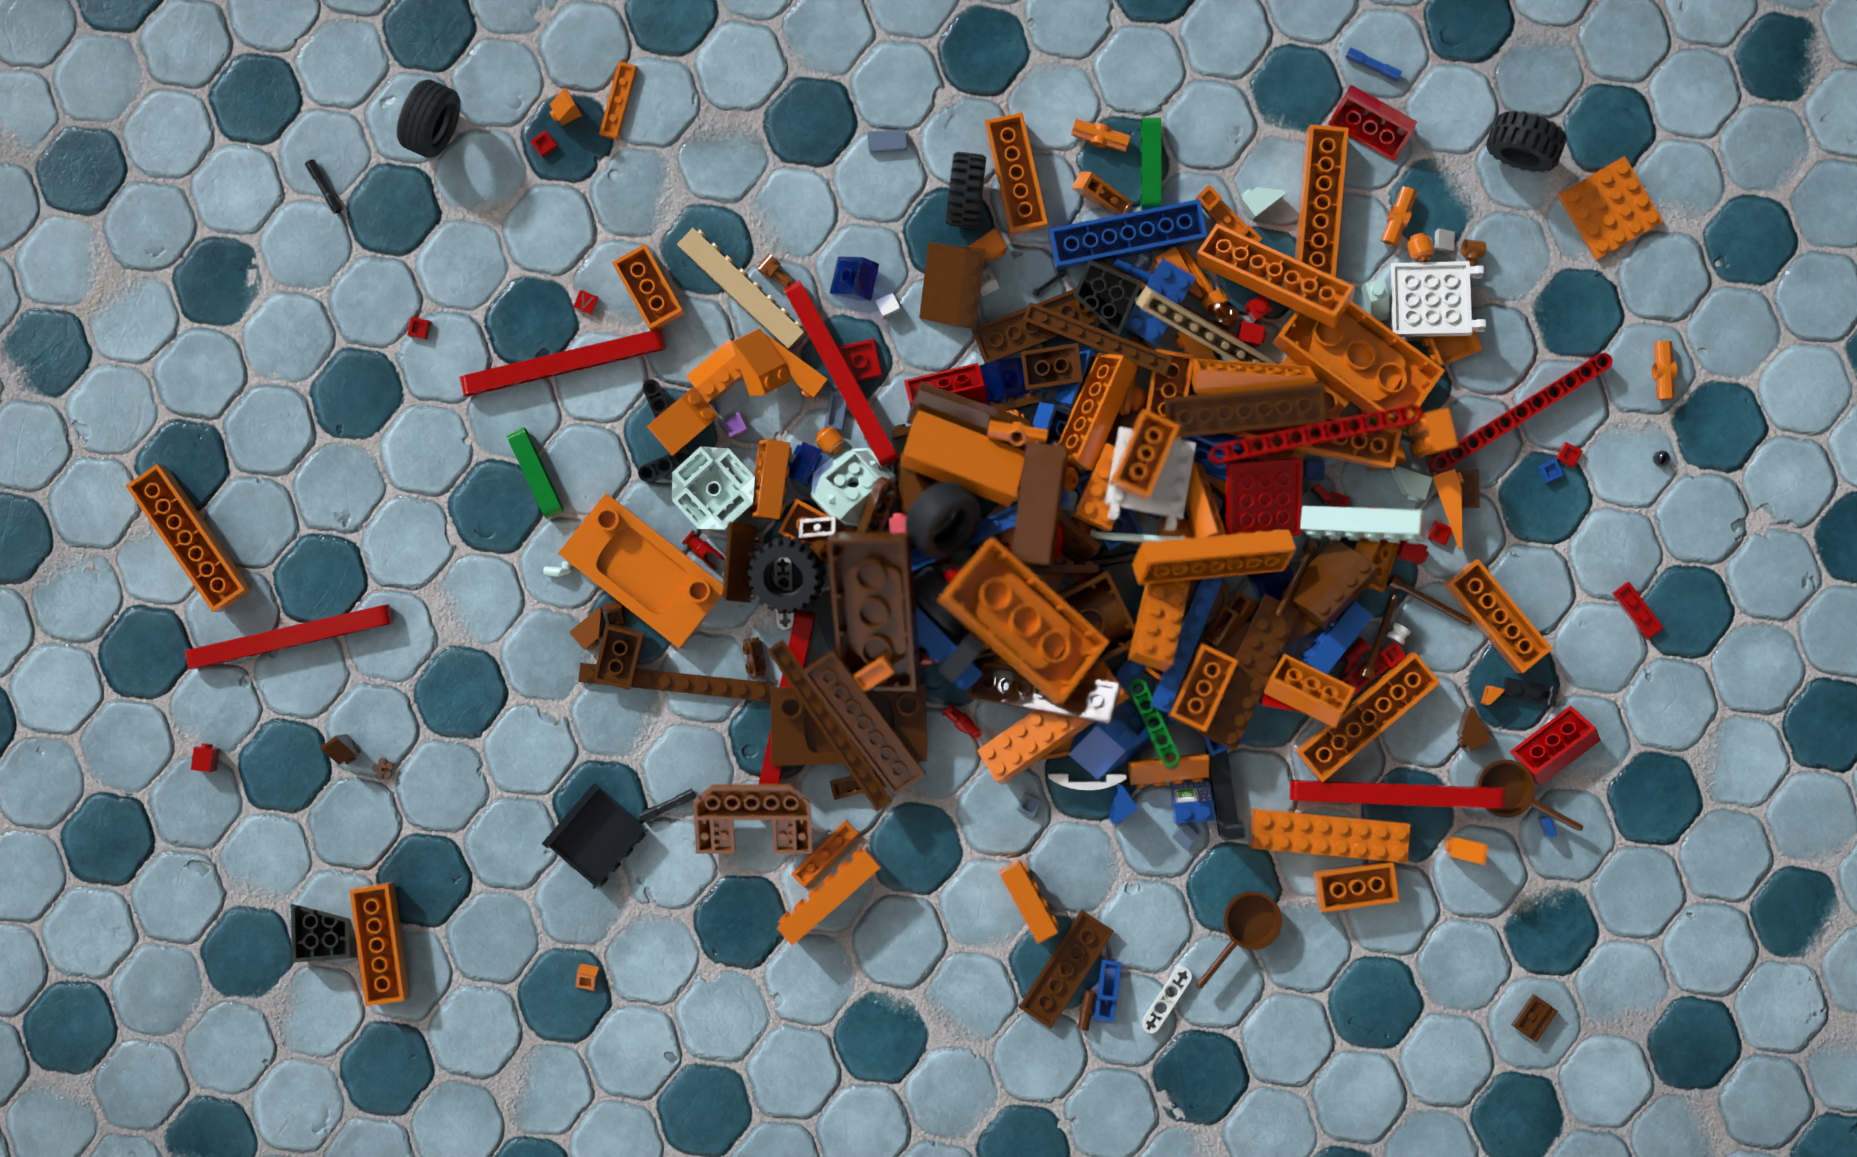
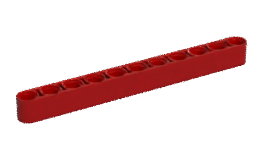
(562, 362)
(841, 374)
(1528, 409)
(1323, 430)
(289, 636)
(799, 646)
(1398, 794)

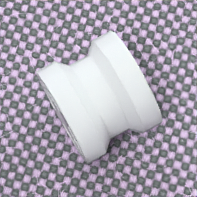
(1398, 633)

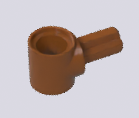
(1473, 250)
(770, 269)
(1224, 314)

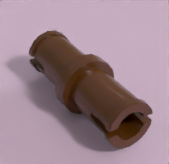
(1086, 1009)

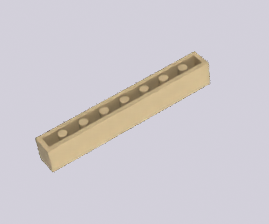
(744, 292)
(1198, 328)

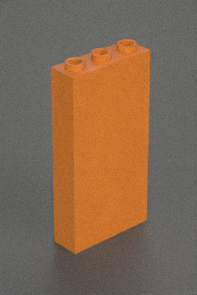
(964, 457)

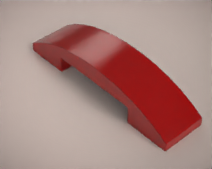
(1386, 659)

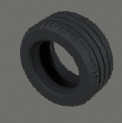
(428, 118)
(931, 508)
(928, 589)

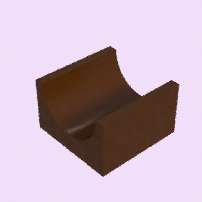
(1102, 607)

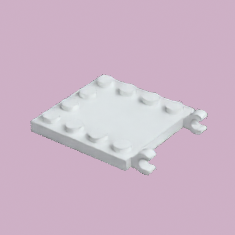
(1433, 299)
(1170, 489)

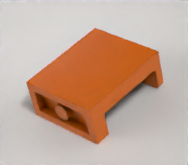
(1450, 348)

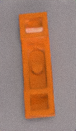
(1223, 215)

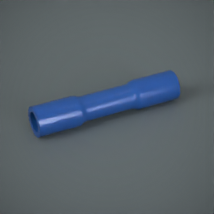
(1362, 59)
(1129, 268)

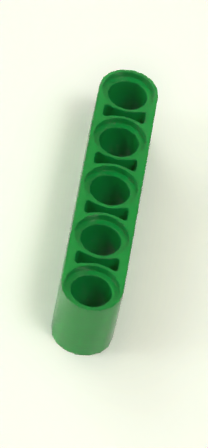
(1150, 163)
(535, 473)
(1155, 733)

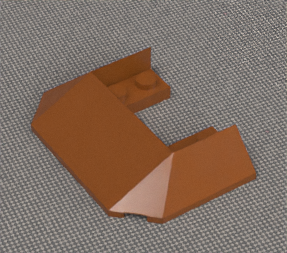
(724, 803)

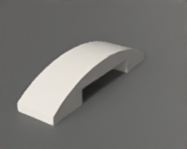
(1110, 780)

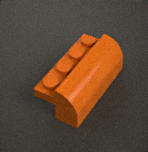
(1201, 505)

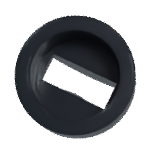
(1658, 456)

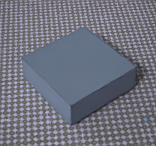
(1029, 805)
(1185, 836)

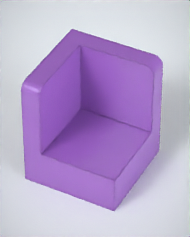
(735, 426)

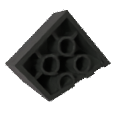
(1107, 294)
(320, 935)

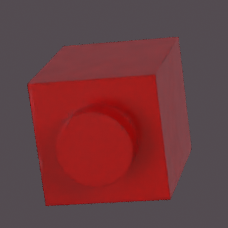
(1257, 308)
(1251, 334)
(1412, 552)
(205, 758)

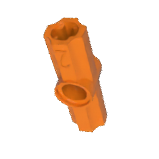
(1100, 135)
(1399, 216)
(1664, 370)
(1005, 431)

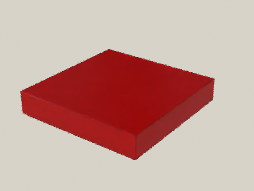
(862, 359)

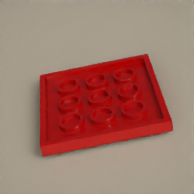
(1264, 496)

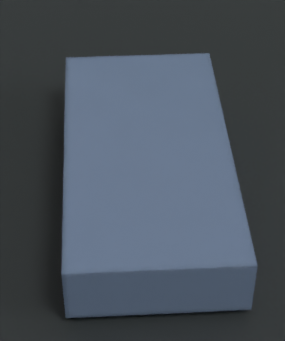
(887, 140)
(836, 411)

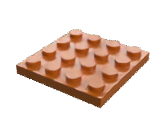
(1610, 208)

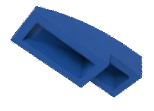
(1107, 991)

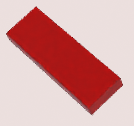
(1637, 610)

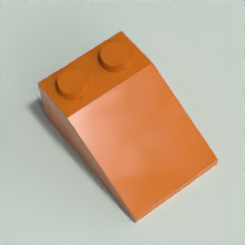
(760, 363)
(682, 421)

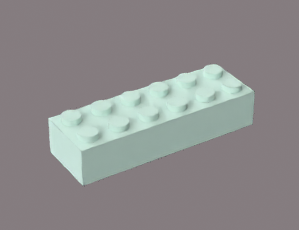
(1364, 523)

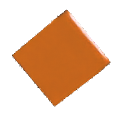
(1491, 694)
(587, 976)

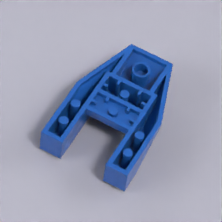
(1107, 746)

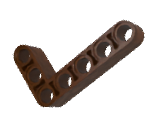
(870, 513)

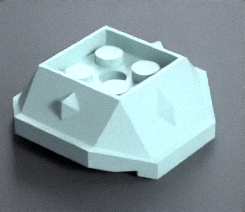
(832, 483)
(692, 485)

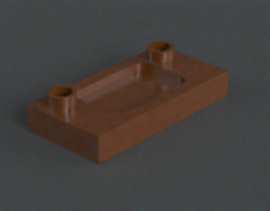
(875, 605)
(800, 741)

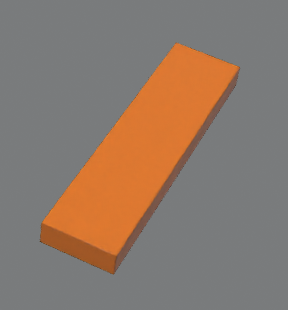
(618, 100)
(824, 853)

